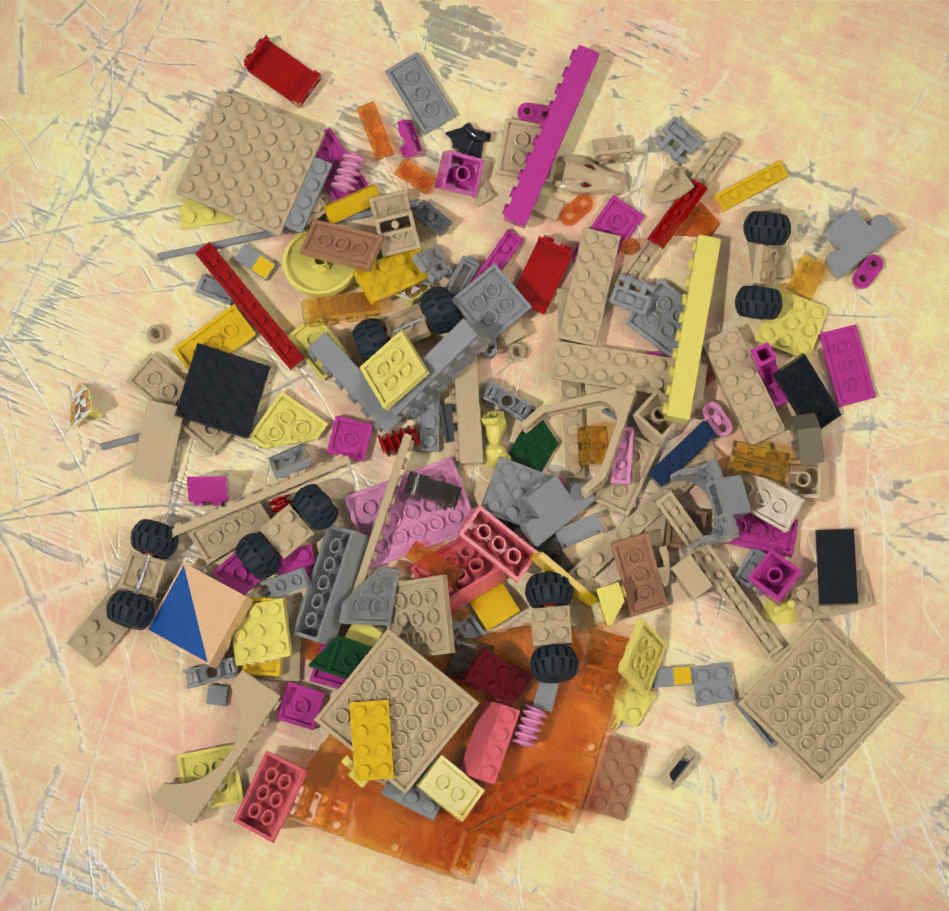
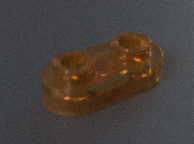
(576, 209)

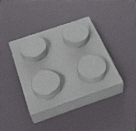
(289, 461)
(713, 684)

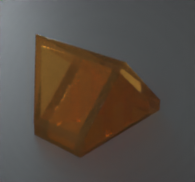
(698, 222)

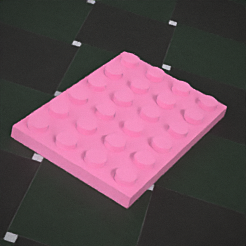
(408, 518)

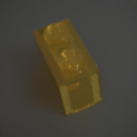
(592, 445)

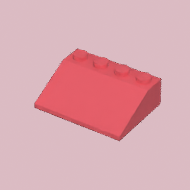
(478, 574)
(270, 796)

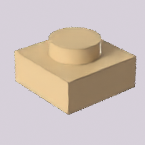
(483, 194)

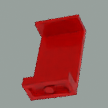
(281, 72)
(543, 272)

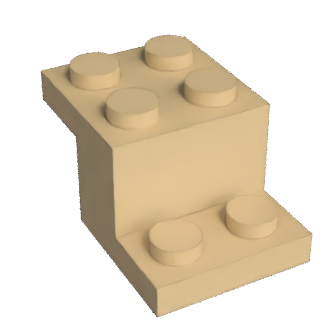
(394, 222)

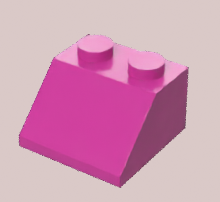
(459, 173)
(208, 490)
(775, 577)

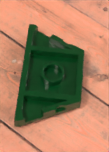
(534, 447)
(340, 656)

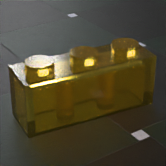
(758, 461)

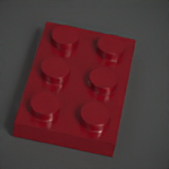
(497, 677)

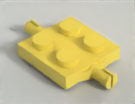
(629, 705)

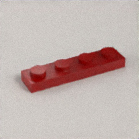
(676, 215)

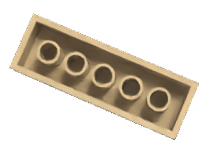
(742, 387)

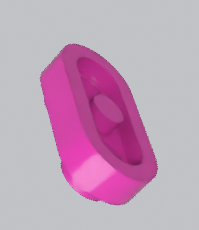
(536, 112)
(867, 271)

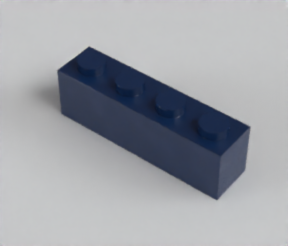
(681, 454)

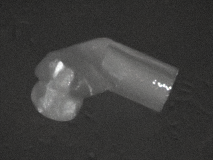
(163, 589)

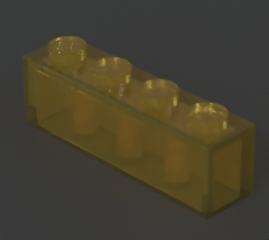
(338, 308)

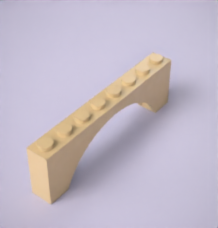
(189, 798)

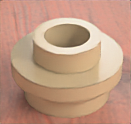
(154, 328)
(521, 347)

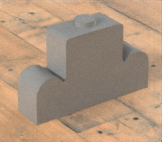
(854, 240)
(551, 507)

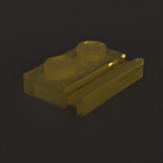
(806, 277)

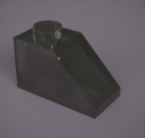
(555, 552)

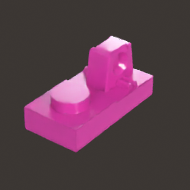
(412, 144)

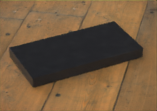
(806, 391)
(836, 567)

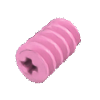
(348, 172)
(529, 727)

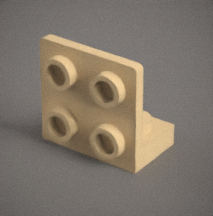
(612, 149)

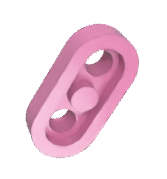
(717, 419)

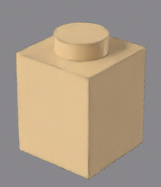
(512, 334)

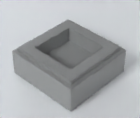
(217, 695)

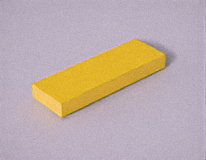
(350, 204)

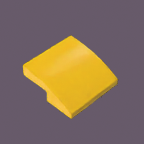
(494, 606)

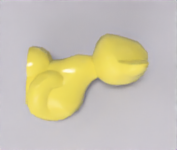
(494, 426)

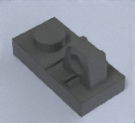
(432, 218)

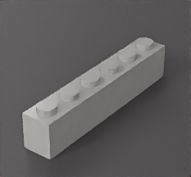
(352, 380)

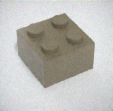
(806, 439)

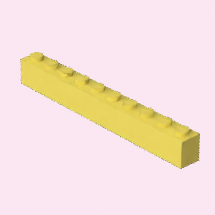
(692, 329)

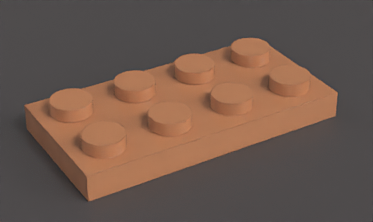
(342, 245)
(639, 574)
(617, 777)

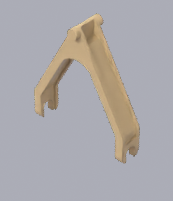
(618, 400)

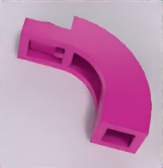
(766, 365)

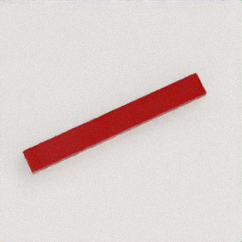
(250, 306)

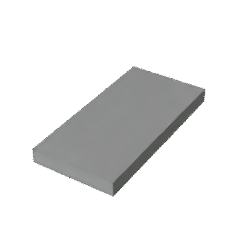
(420, 93)

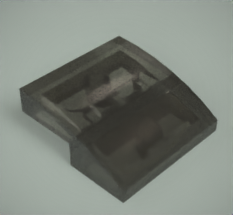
(465, 653)

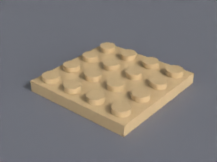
(424, 615)

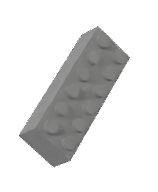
(444, 364)
(330, 584)

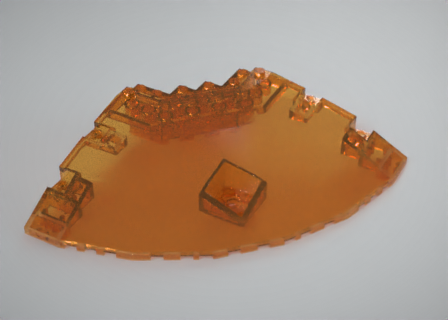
(533, 787)

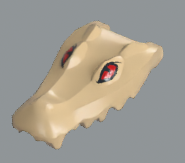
(587, 177)

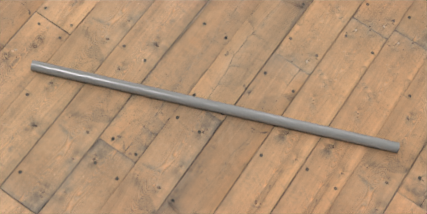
(258, 236)

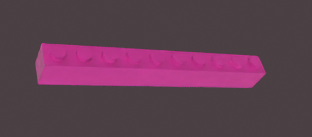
(551, 136)

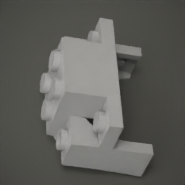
(726, 498)

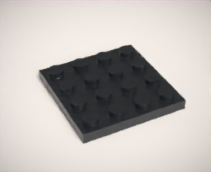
(222, 391)

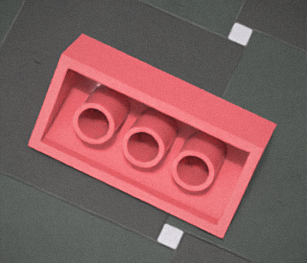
(496, 543)
(490, 742)

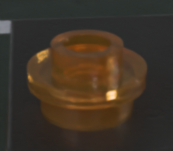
(630, 246)

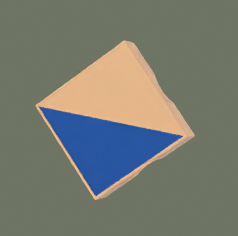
(199, 615)

